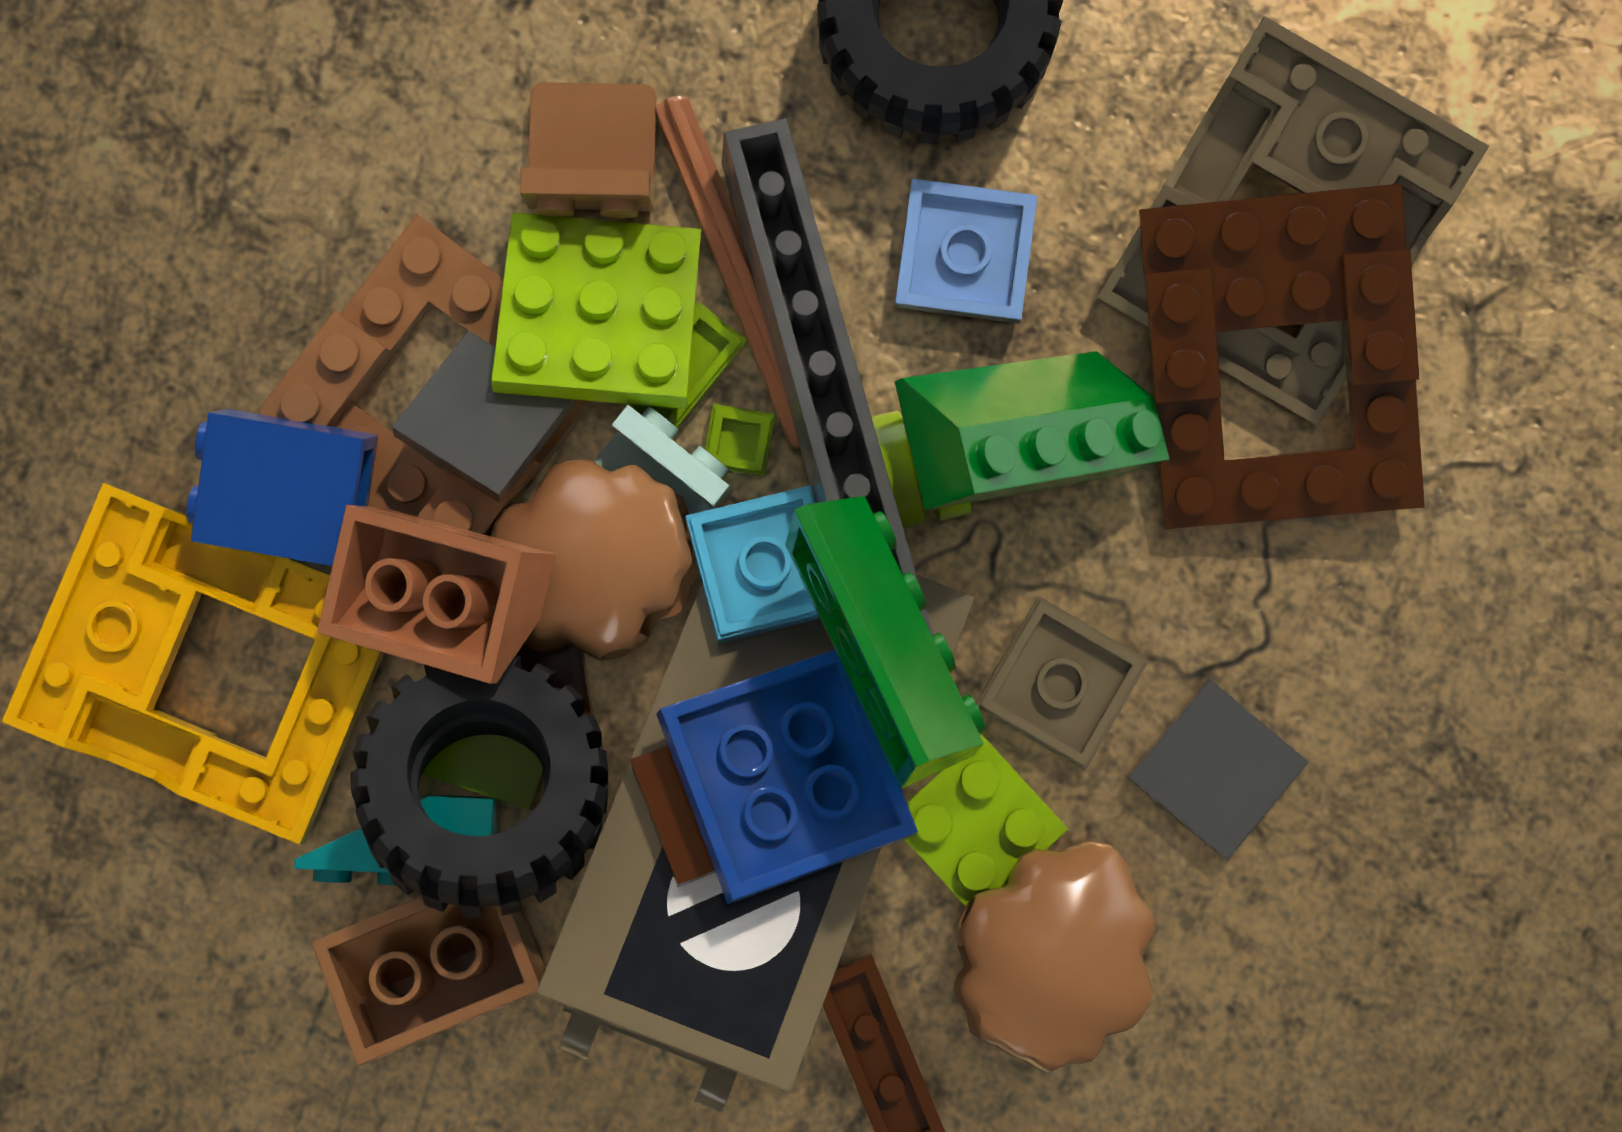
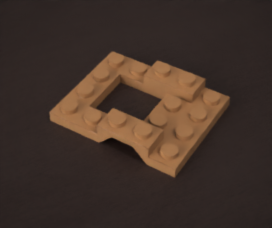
(359, 343)

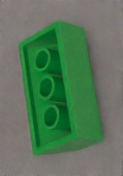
(1026, 427)
(883, 638)

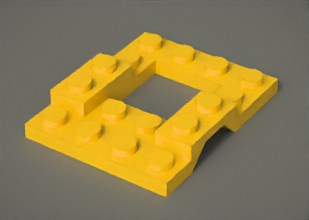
(116, 638)

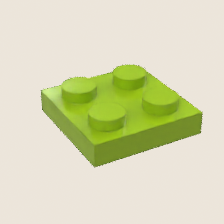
(979, 823)

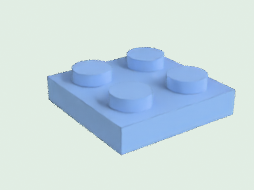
(966, 251)

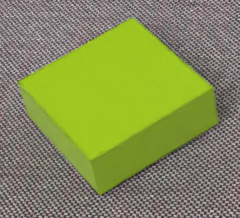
(740, 439)

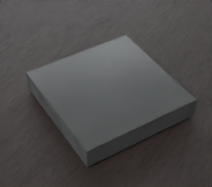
(471, 429)
(1217, 769)

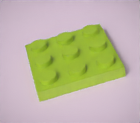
(597, 311)

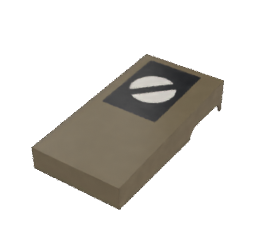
(681, 964)

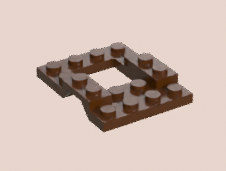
(1274, 267)

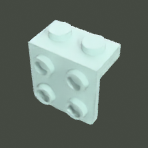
(648, 443)

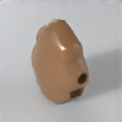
(616, 560)
(1056, 956)

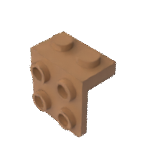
(591, 149)

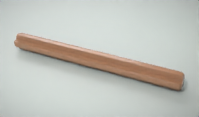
(724, 241)

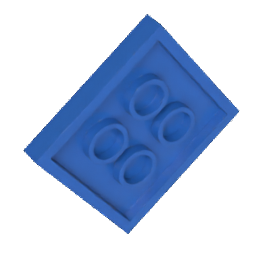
(784, 775)

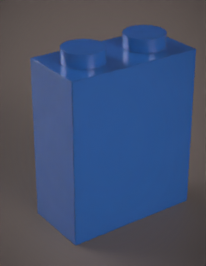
(277, 484)

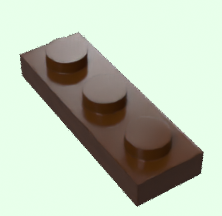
(878, 1050)

